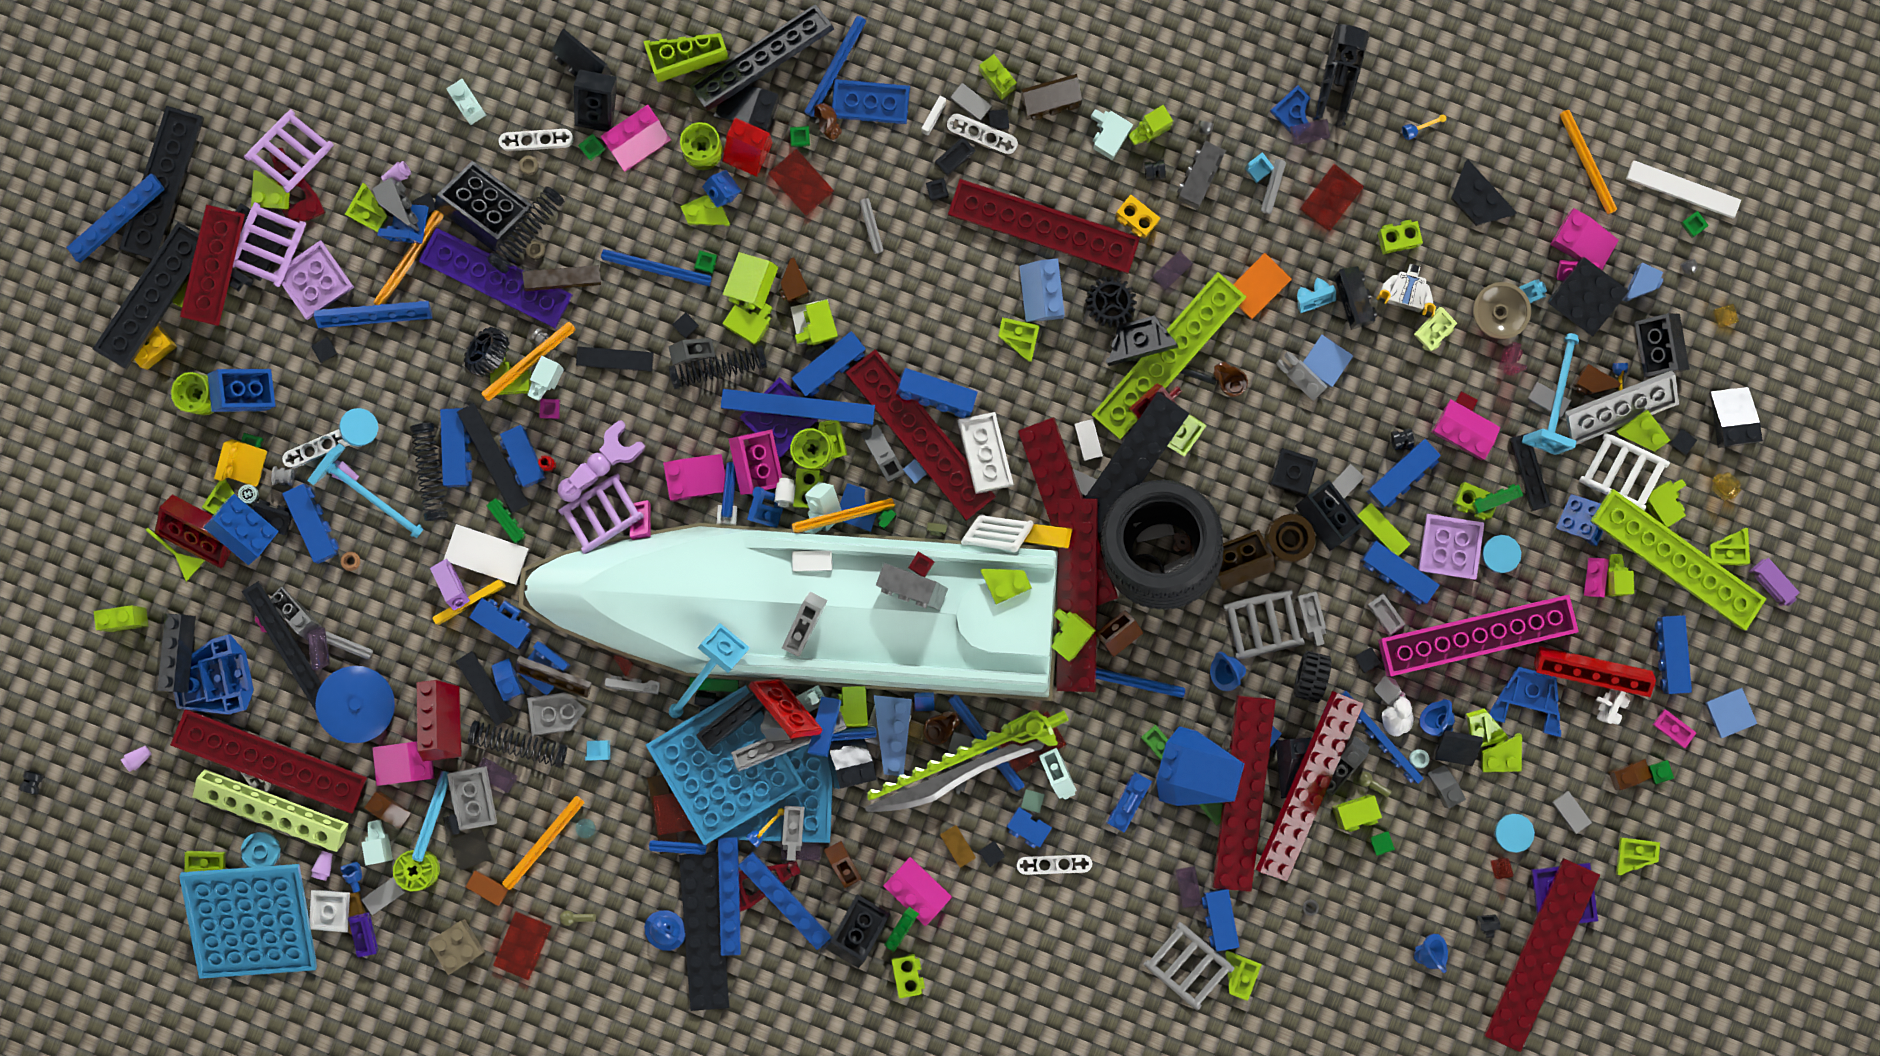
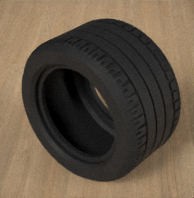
(1162, 504)

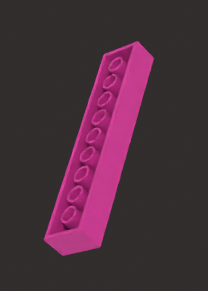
(1478, 635)

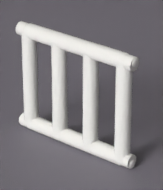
(1625, 448)
(997, 533)

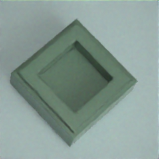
(1032, 801)

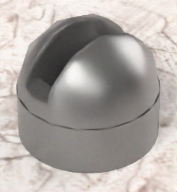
(1205, 127)
(1689, 265)
(1308, 910)

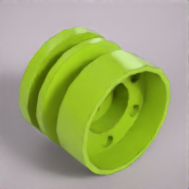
(702, 136)
(192, 393)
(804, 441)
(427, 870)

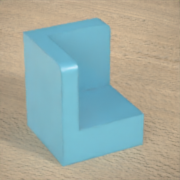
(1259, 167)
(598, 750)

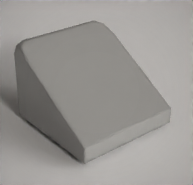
(1388, 690)

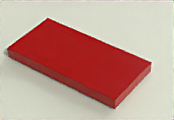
(785, 708)

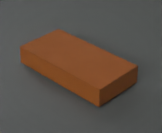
(487, 888)

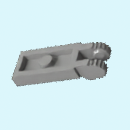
(1302, 376)

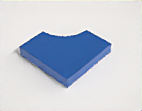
(1292, 108)
(854, 497)

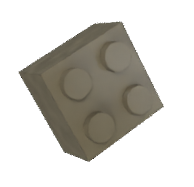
(456, 947)

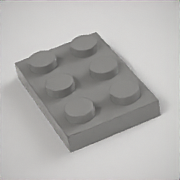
(472, 798)

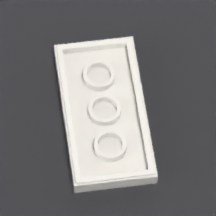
(985, 452)
(486, 554)

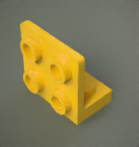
(240, 462)

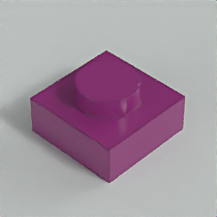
(549, 409)

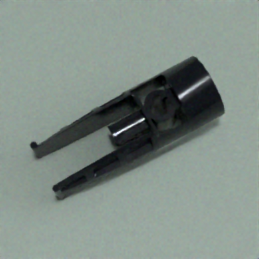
(1353, 43)

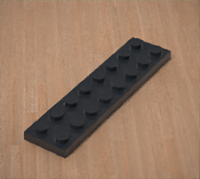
(761, 57)
(169, 164)
(149, 298)
(1137, 453)
(702, 932)

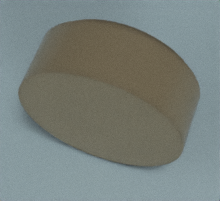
(528, 165)
(535, 250)

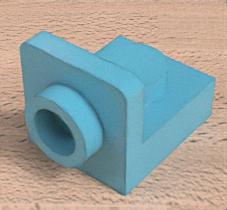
(1534, 290)

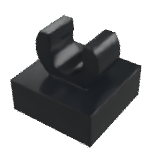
(239, 280)
(704, 699)
(1488, 924)

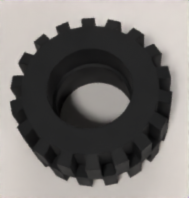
(1312, 676)

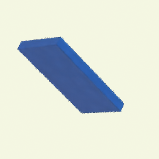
(871, 101)

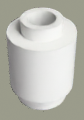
(785, 492)

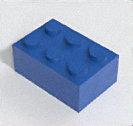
(241, 390)
(241, 529)

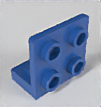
(402, 232)
(1577, 519)
(547, 657)

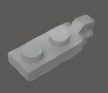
(1312, 617)
(633, 685)
(793, 830)

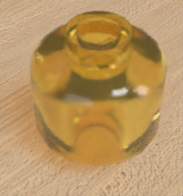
(1726, 486)

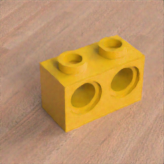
(1141, 212)

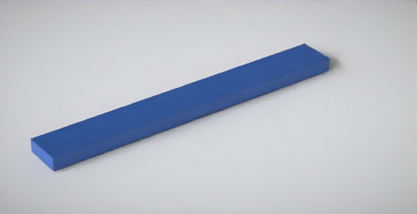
(798, 407)

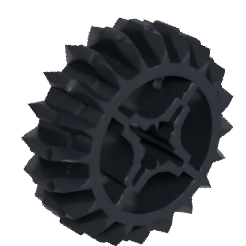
(1117, 307)
(486, 351)

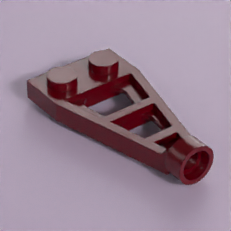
(305, 209)
(748, 901)

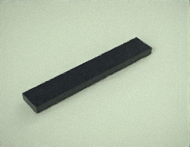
(492, 458)

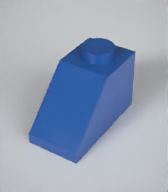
(507, 680)

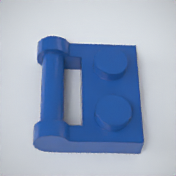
(763, 513)

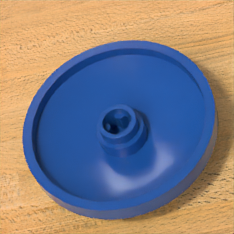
(355, 704)

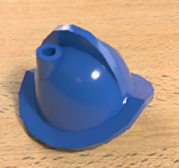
(1226, 672)
(1437, 718)
(665, 930)
(1432, 953)

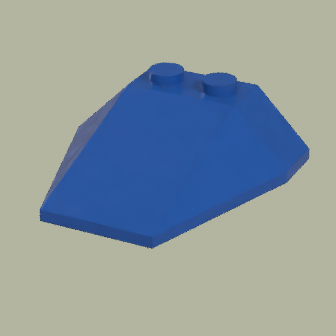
(218, 679)
(1197, 771)

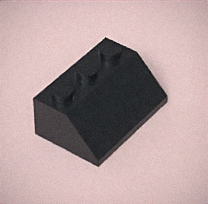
(577, 56)
(1355, 297)
(1662, 344)
(1329, 520)

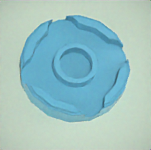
(358, 427)
(1501, 554)
(1514, 833)
(260, 850)

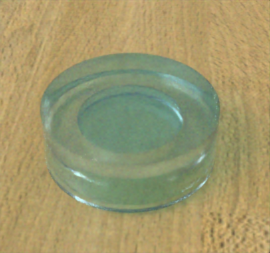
(585, 828)

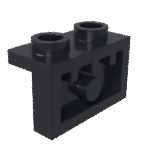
(277, 517)

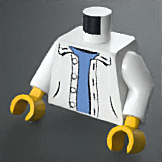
(1408, 291)

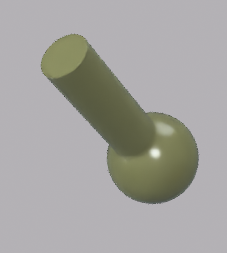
(1365, 779)
(568, 918)

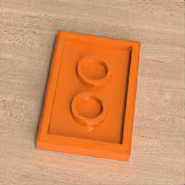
(1260, 285)

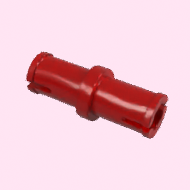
(542, 463)

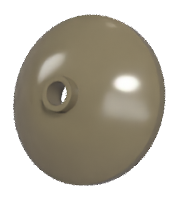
(1514, 308)

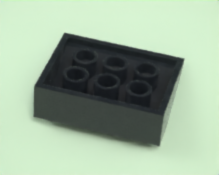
(481, 205)

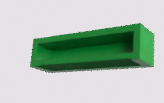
(1493, 500)
(506, 521)
(717, 685)
(901, 929)

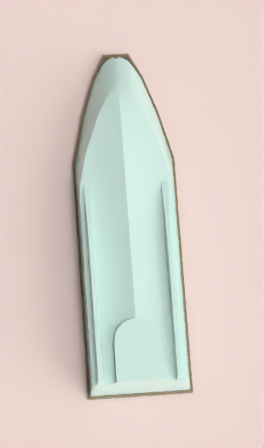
(672, 589)

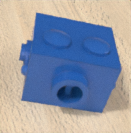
(721, 188)

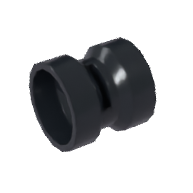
(1154, 170)
(1402, 439)
(31, 782)

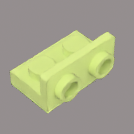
(1435, 329)

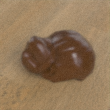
(827, 121)
(1231, 379)
(940, 727)

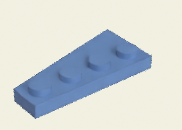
(893, 728)

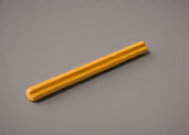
(1588, 161)
(408, 260)
(528, 361)
(843, 515)
(543, 842)

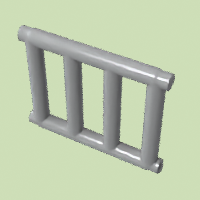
(1278, 644)
(1196, 942)

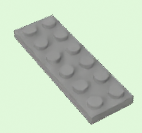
(1622, 407)

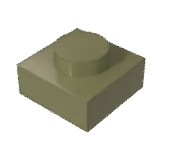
(936, 529)

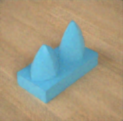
(1310, 300)

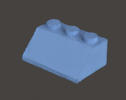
(1042, 290)

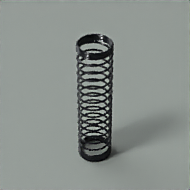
(501, 265)
(762, 364)
(423, 428)
(474, 731)

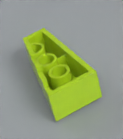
(684, 54)

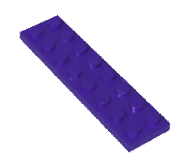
(470, 266)

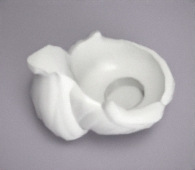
(1398, 717)

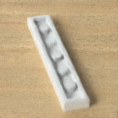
(1683, 189)

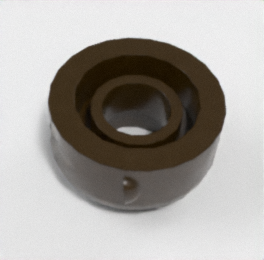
(1299, 528)

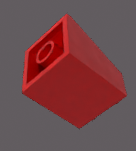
(746, 147)

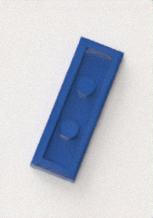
(826, 718)

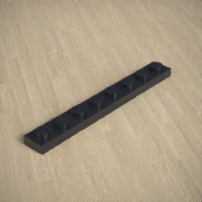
(283, 641)

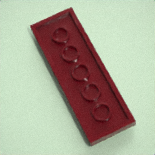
(212, 265)

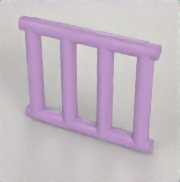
(300, 172)
(291, 244)
(619, 526)

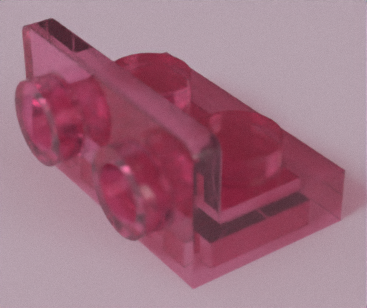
(1509, 359)

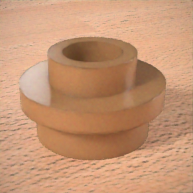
(344, 561)

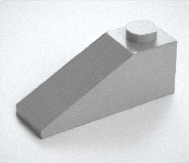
(804, 623)

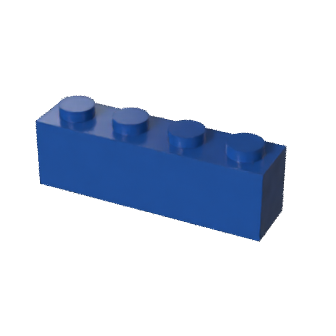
(828, 364)
(937, 393)
(454, 450)
(1403, 473)
(311, 523)
(1400, 573)
(1673, 654)

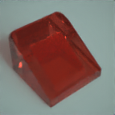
(624, 664)
(1502, 868)

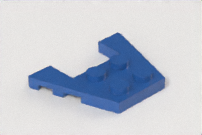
(1533, 692)

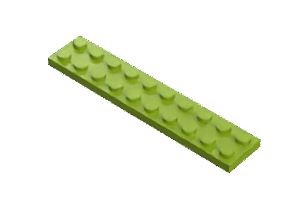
(1191, 333)
(1678, 559)

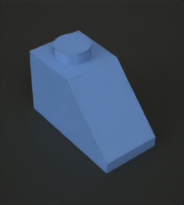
(1643, 281)

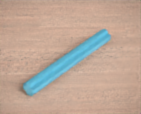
(431, 817)

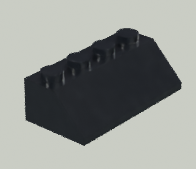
(175, 653)

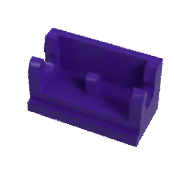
(363, 934)

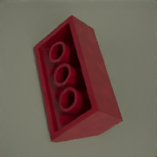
(184, 526)
(438, 720)

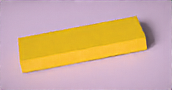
(1049, 536)

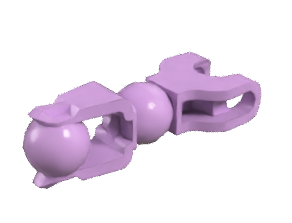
(599, 463)

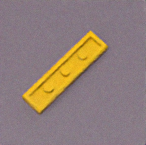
(474, 599)

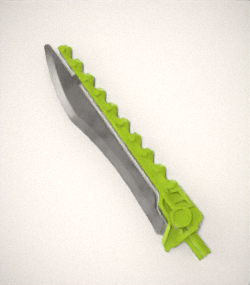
(1020, 730)

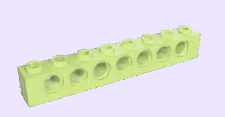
(270, 810)

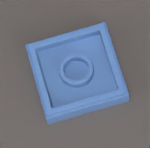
(1327, 360)
(1731, 713)

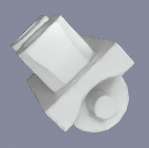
(1610, 706)

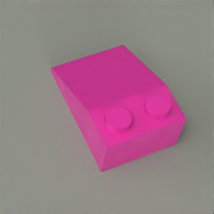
(1584, 237)
(695, 477)
(400, 764)

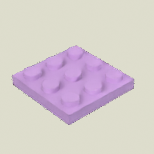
(315, 280)
(1451, 546)

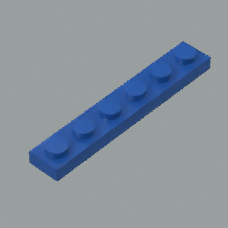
(115, 218)
(373, 314)
(1387, 746)
(729, 896)
(784, 900)

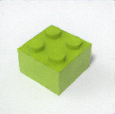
(1357, 812)

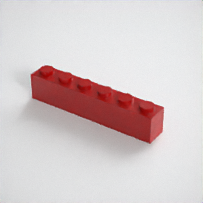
(1594, 671)

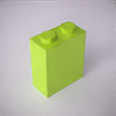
(750, 281)
(120, 618)

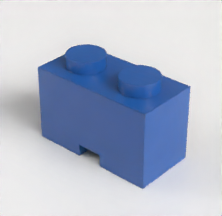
(1032, 831)

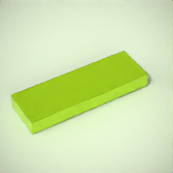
(1383, 529)

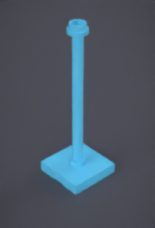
(1547, 439)
(328, 465)
(722, 649)

